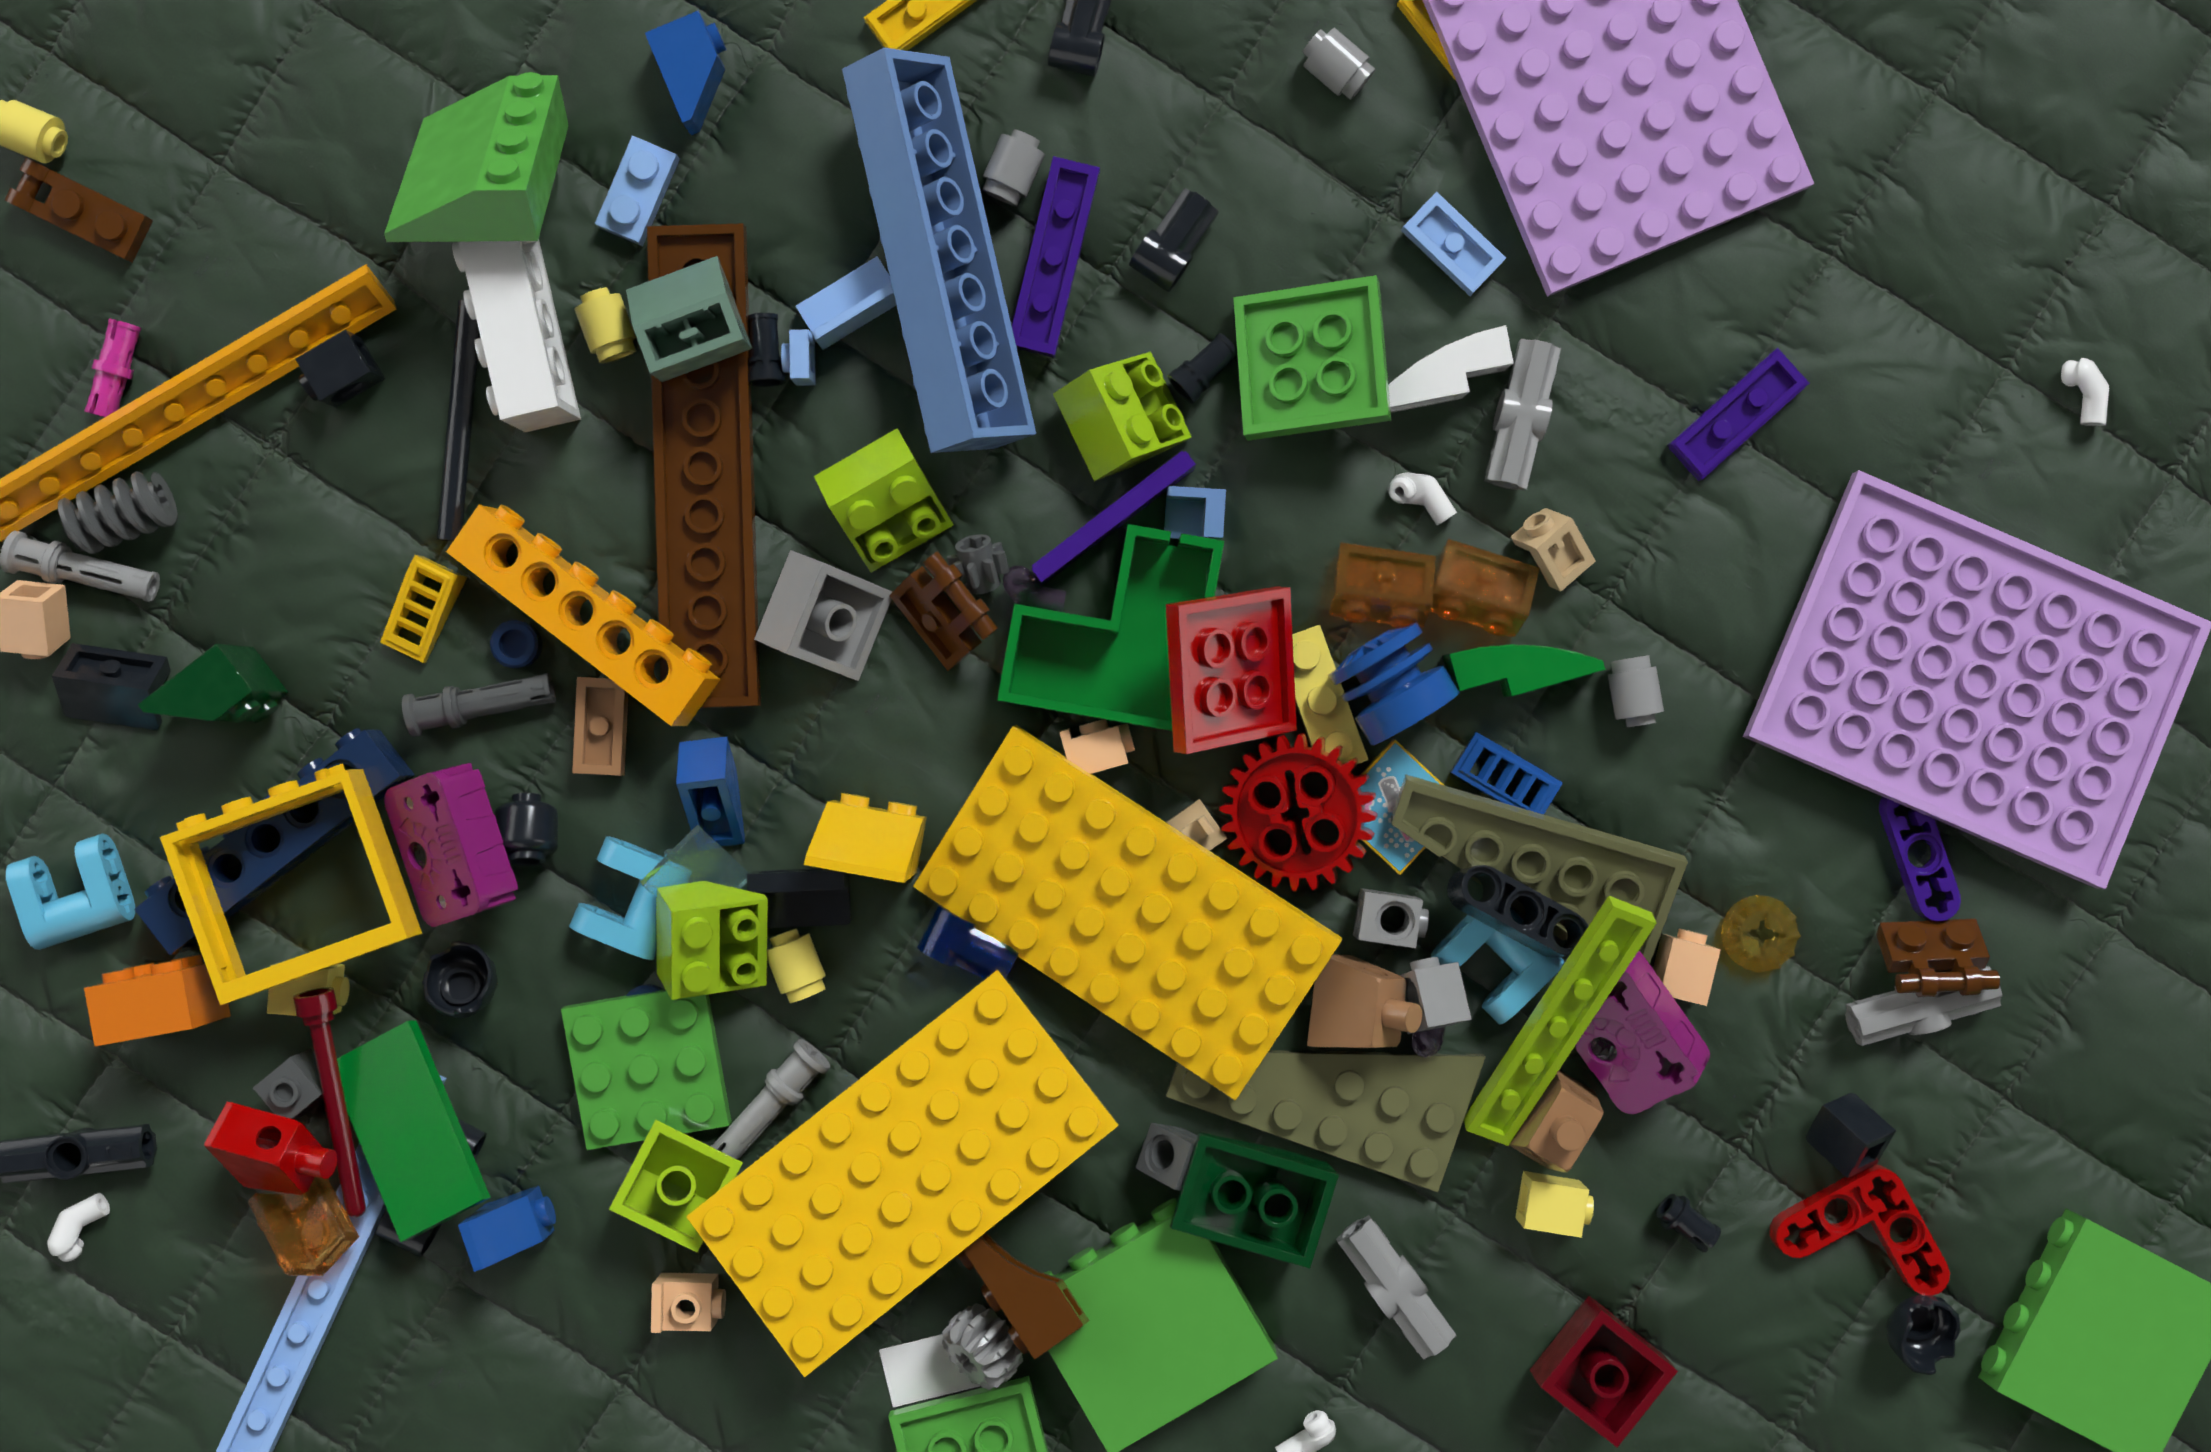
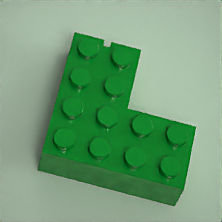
(1116, 665)

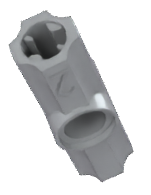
(1522, 414)
(1903, 1013)
(1396, 1287)

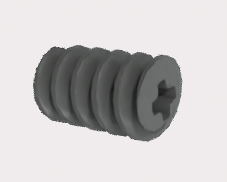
(118, 515)

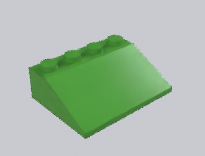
(484, 165)

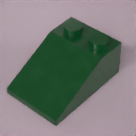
(1255, 1198)

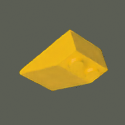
(868, 839)

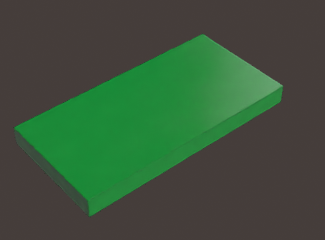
(409, 1131)

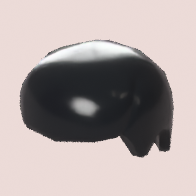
(460, 980)
(1923, 1332)

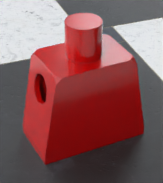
(268, 1150)

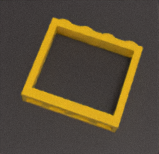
(205, 908)

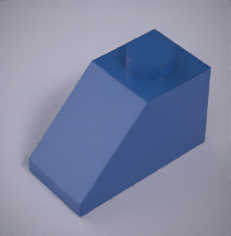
(689, 64)
(711, 789)
(507, 1227)

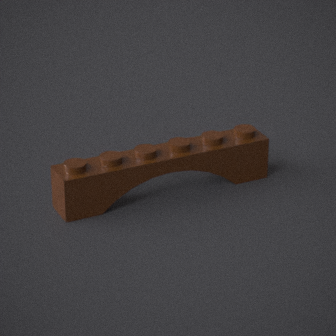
(1033, 1301)

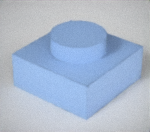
(799, 357)

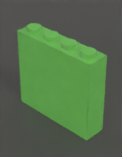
(1160, 1329)
(2104, 1338)

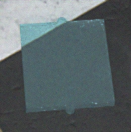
(695, 860)

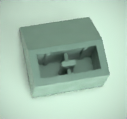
(686, 320)

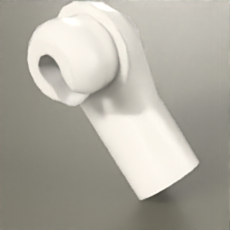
(2092, 385)
(64, 1237)
(1317, 1434)

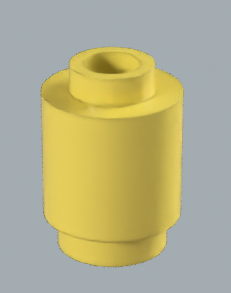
(31, 131)
(606, 325)
(795, 965)

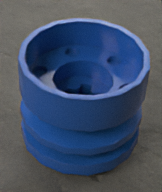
(1393, 683)

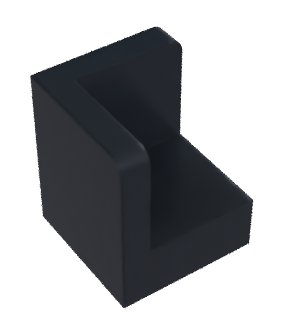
(1850, 1134)

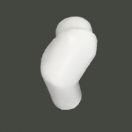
(1422, 490)

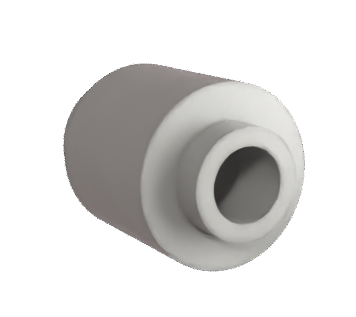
(1337, 63)
(1012, 167)
(1635, 691)

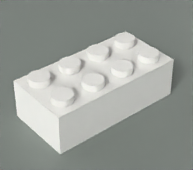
(517, 333)

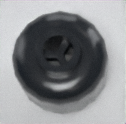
(528, 829)

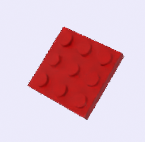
(1231, 668)

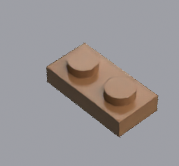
(600, 727)

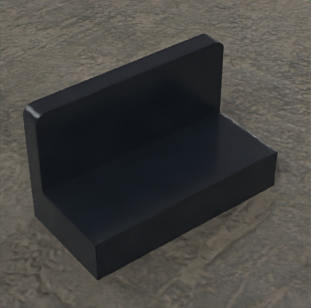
(109, 684)
(803, 896)

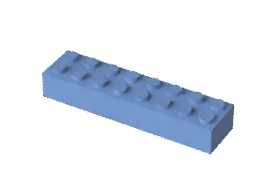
(938, 250)

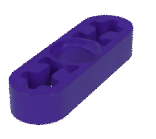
(1938, 862)

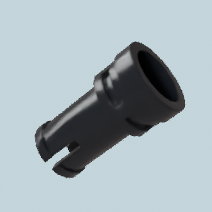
(764, 358)
(1193, 377)

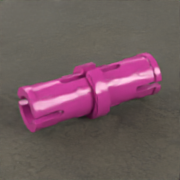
(112, 368)

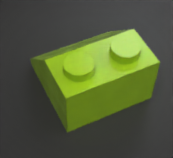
(670, 1181)

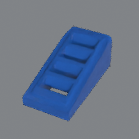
(1470, 754)

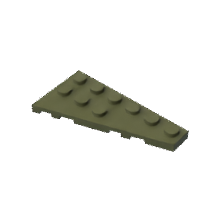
(1542, 852)
(1359, 1106)

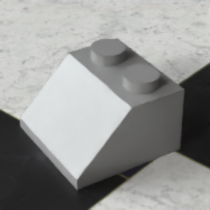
(824, 615)

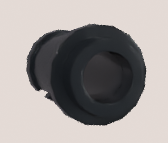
(1678, 1215)

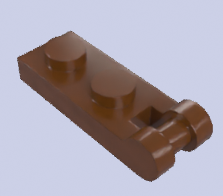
(80, 211)

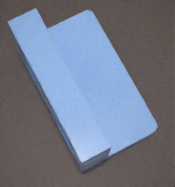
(848, 303)

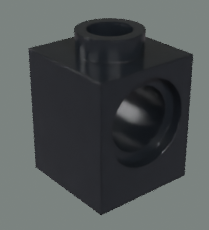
(338, 369)

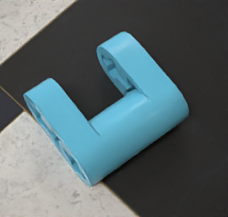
(55, 920)
(637, 930)
(1529, 968)

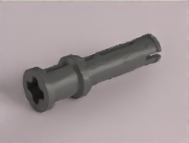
(456, 706)

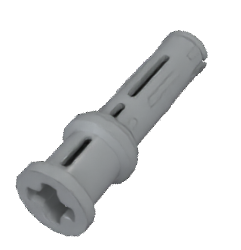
(58, 563)
(781, 1089)

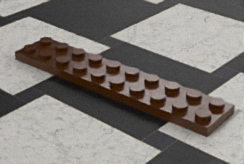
(707, 484)

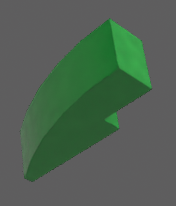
(1518, 667)

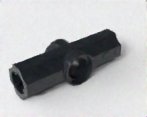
(100, 1150)

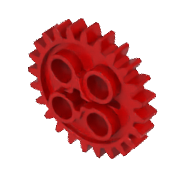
(1341, 804)

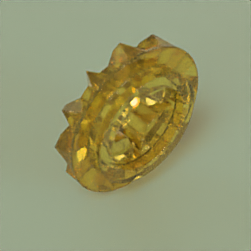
(1746, 916)

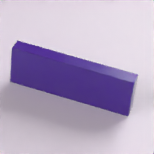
(1738, 414)

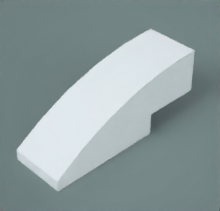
(1445, 372)

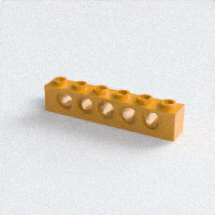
(483, 550)

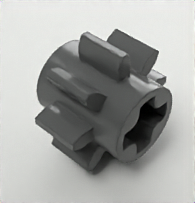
(979, 563)

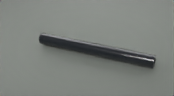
(458, 426)

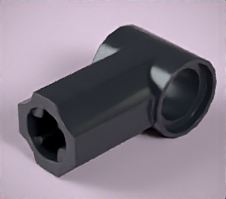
(1079, 37)
(1168, 250)

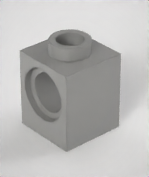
(1369, 912)
(1438, 992)

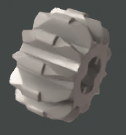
(981, 1346)

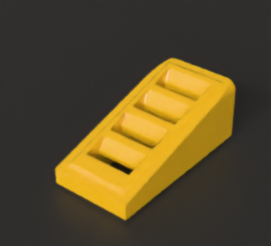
(444, 601)

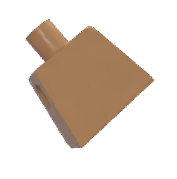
(1360, 1006)
(1559, 1124)

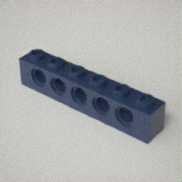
(299, 839)

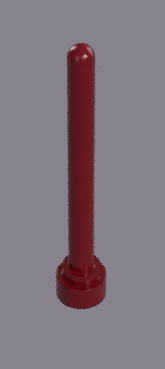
(317, 1010)

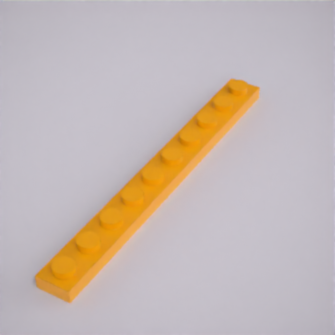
(189, 399)

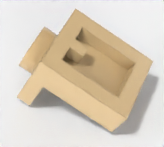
(1555, 547)

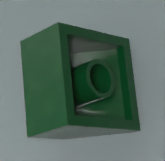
(220, 686)

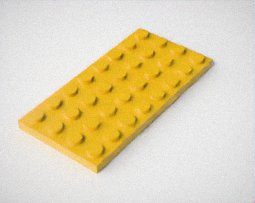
(1127, 912)
(901, 1172)

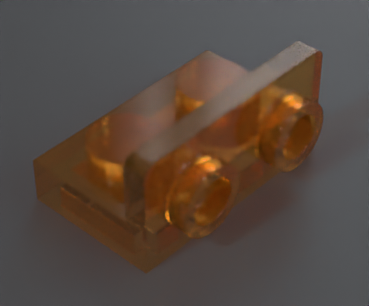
(1382, 586)
(1483, 589)
(305, 1229)

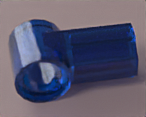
(961, 944)

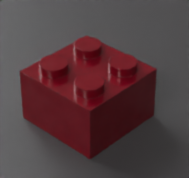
(1603, 1371)

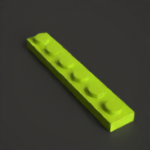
(1559, 1020)

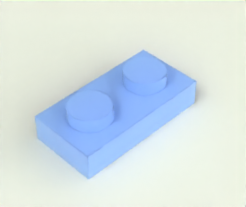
(637, 190)
(1453, 243)

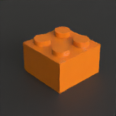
(153, 1001)

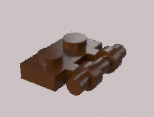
(936, 618)
(1933, 947)

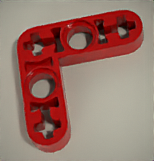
(1862, 1210)

